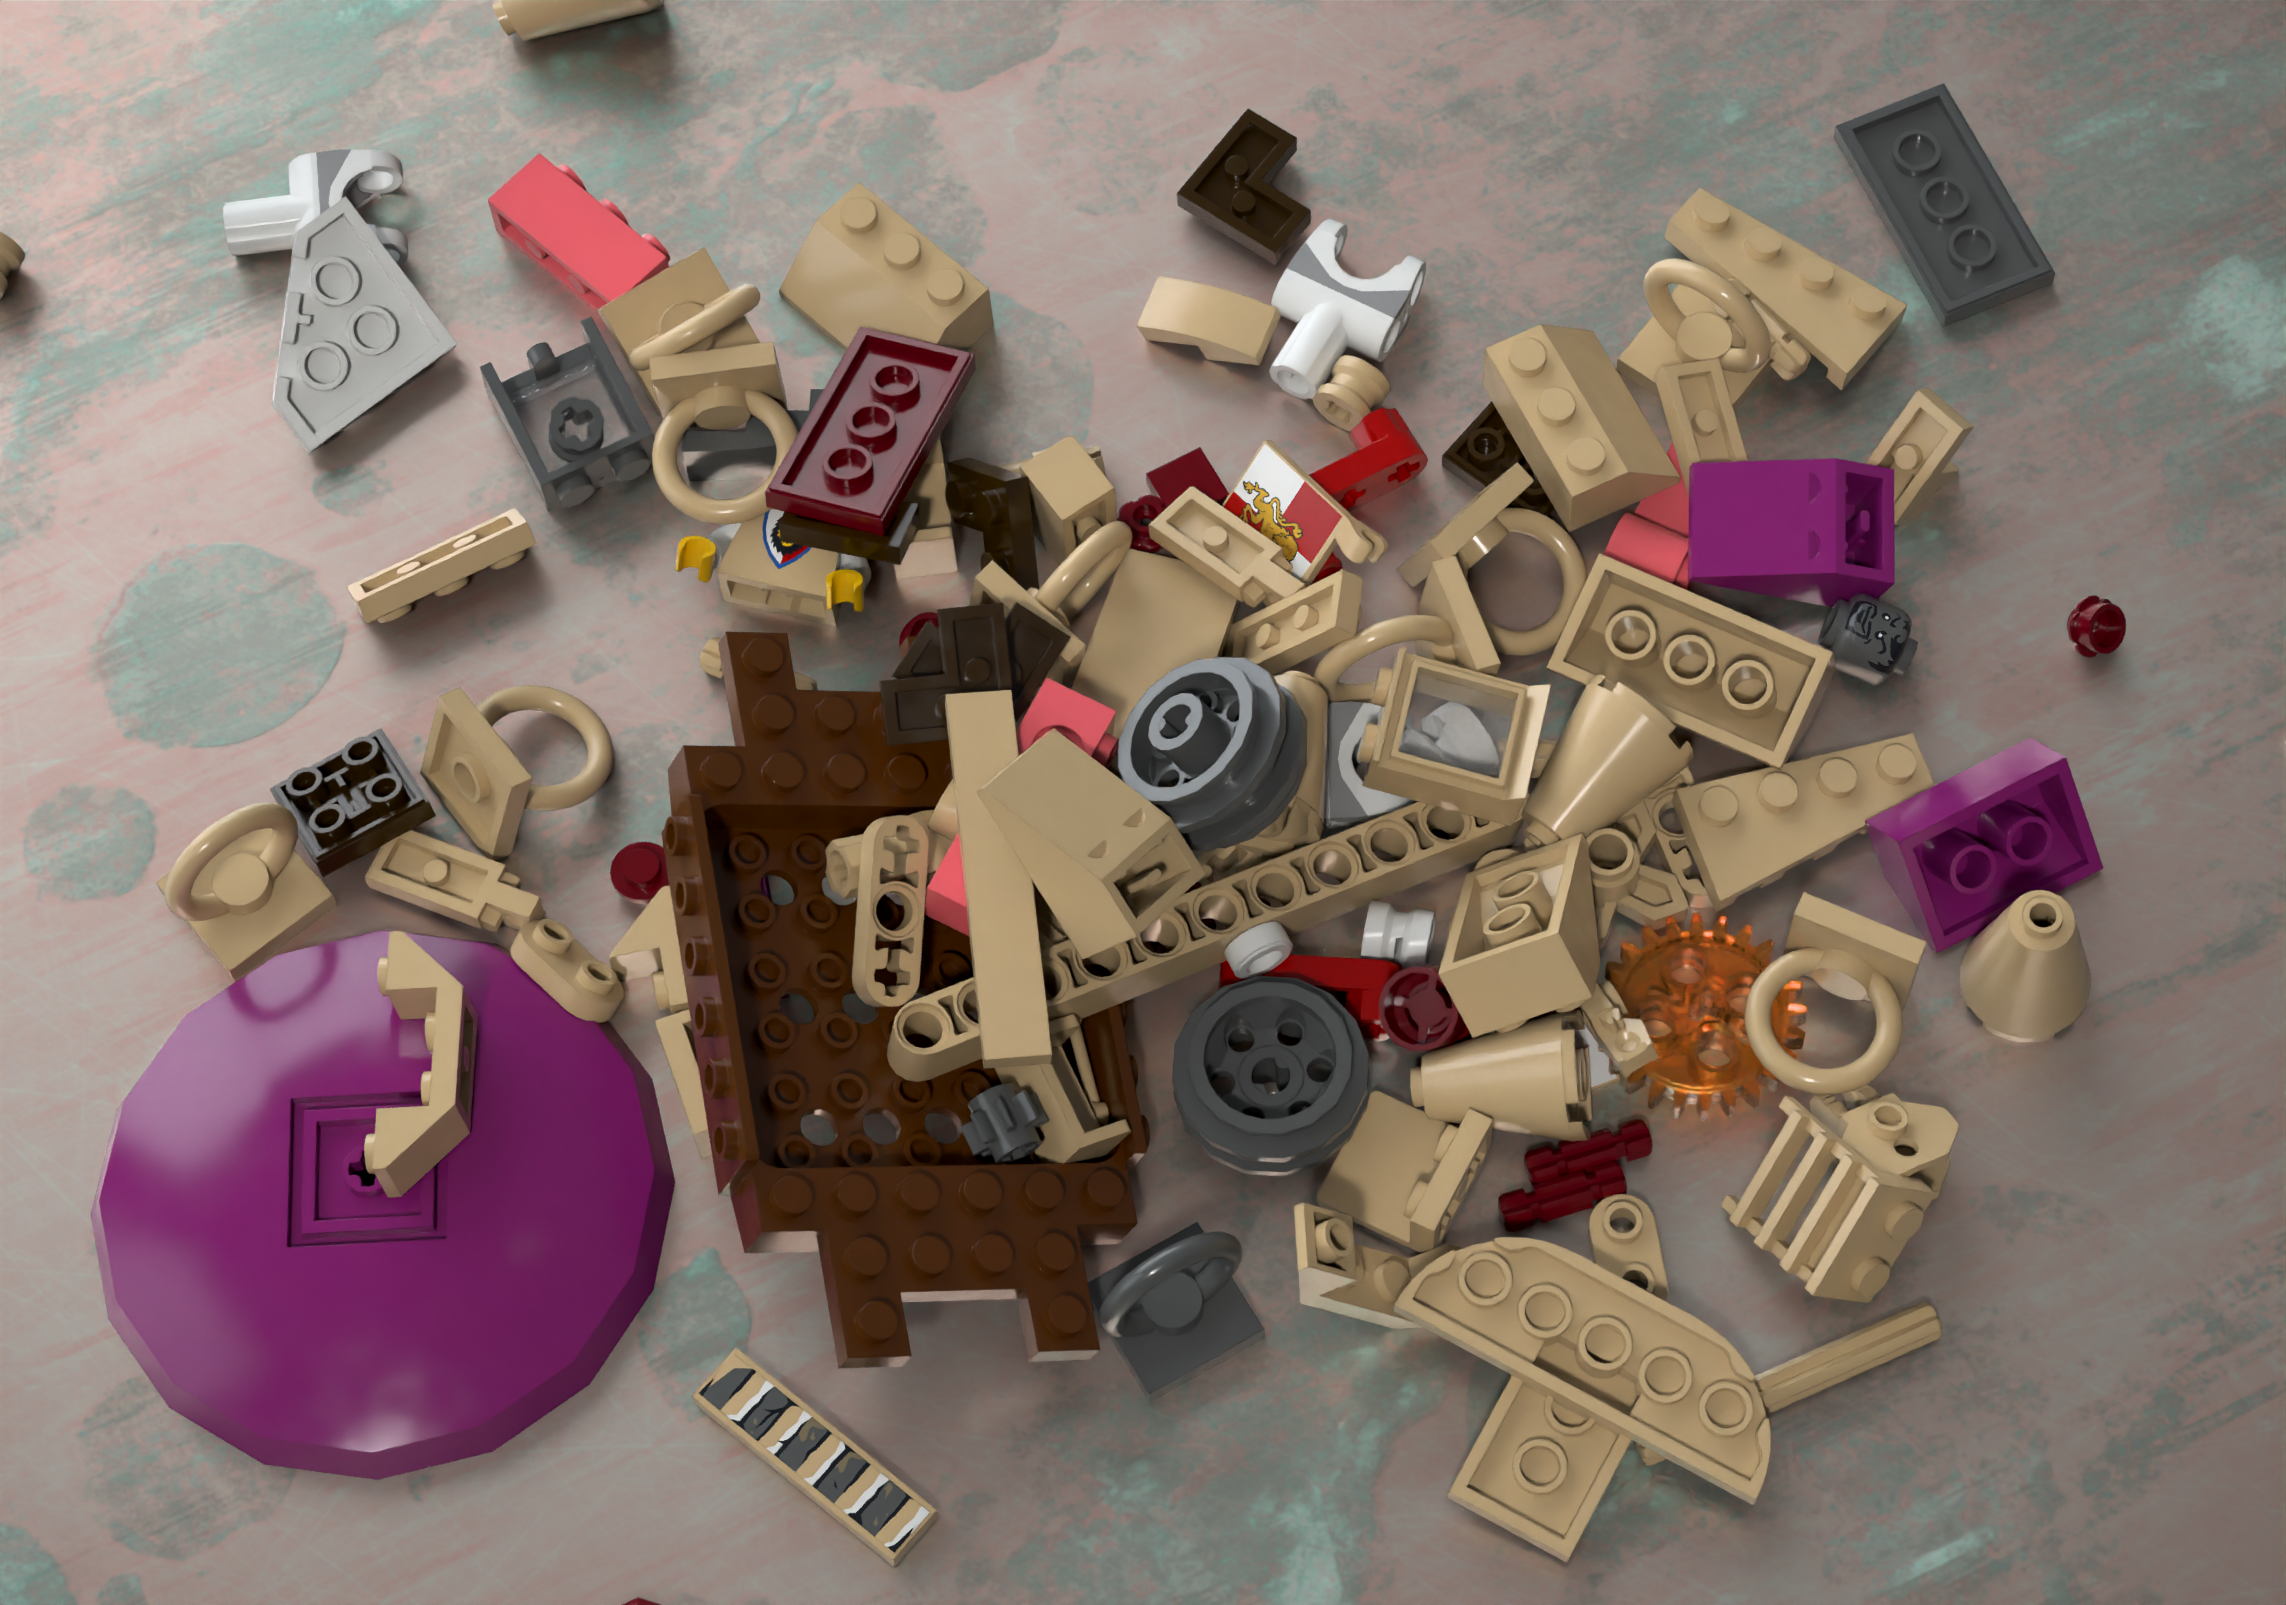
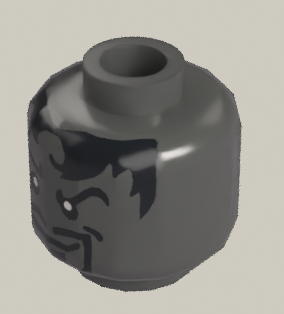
(1868, 638)

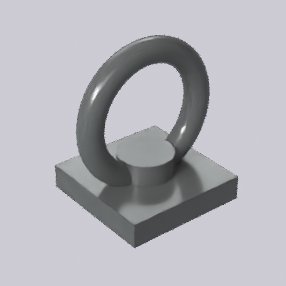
(1176, 1309)

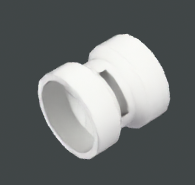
(1398, 934)

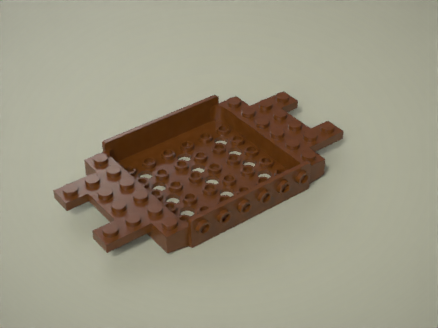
(896, 1216)

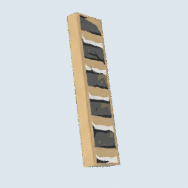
(815, 1456)

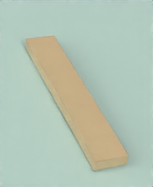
(996, 888)

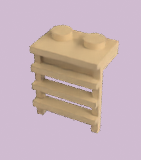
(1853, 1226)

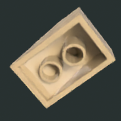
(1523, 938)

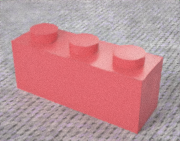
(573, 234)

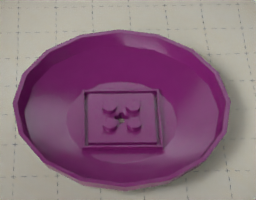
(358, 1322)

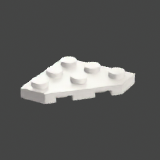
(347, 327)

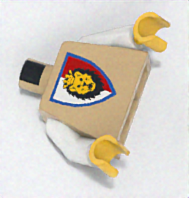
(774, 574)

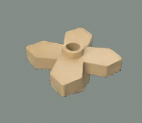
(1621, 880)

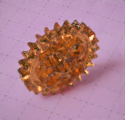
(1727, 972)

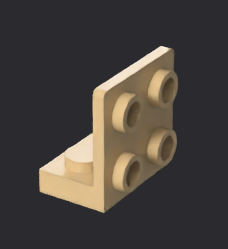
(1406, 1171)

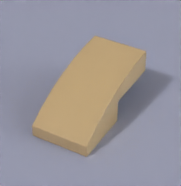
(1213, 318)

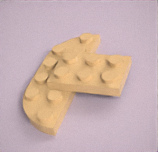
(1588, 1376)

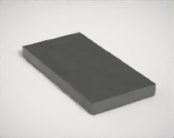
(1944, 205)

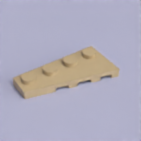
(1817, 301)

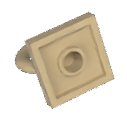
(679, 313)
(1691, 330)
(717, 393)
(1479, 529)
(1064, 591)
(1443, 630)
(482, 777)
(246, 886)
(1851, 960)

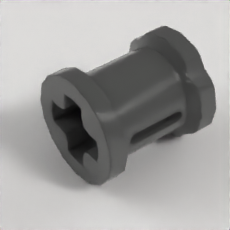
(580, 412)

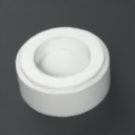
(1258, 950)

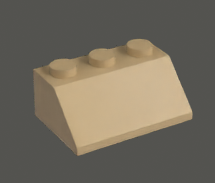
(883, 275)
(1575, 422)

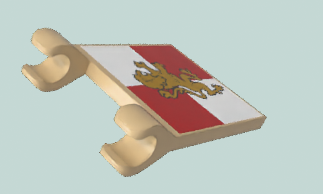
(1299, 514)

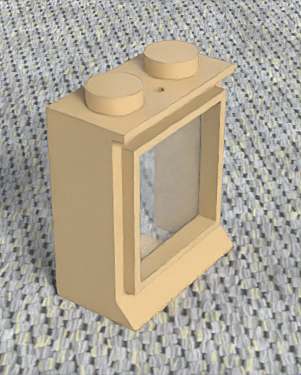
(1453, 737)

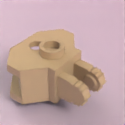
(1891, 1133)

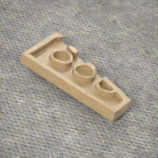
(1771, 820)

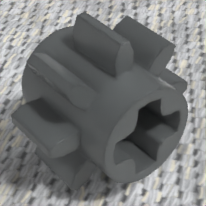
(1004, 1124)

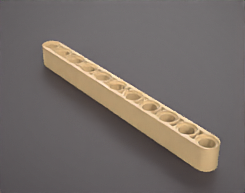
(1232, 902)

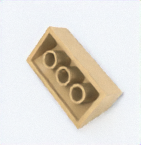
(1695, 661)

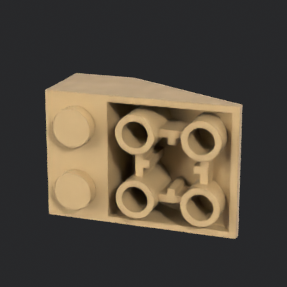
(1089, 843)

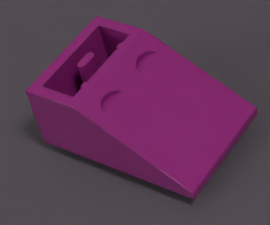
(1792, 528)

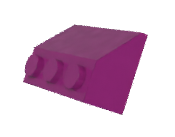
(1985, 841)

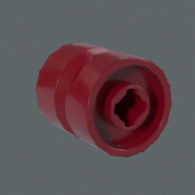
(1419, 1011)

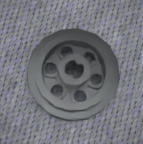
(1216, 750)
(1259, 1129)

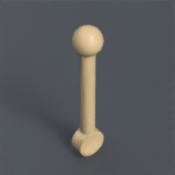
(1099, 1108)

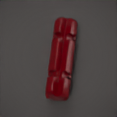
(1629, 1141)
(1561, 1196)

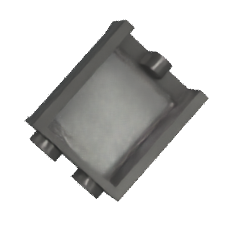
(582, 373)

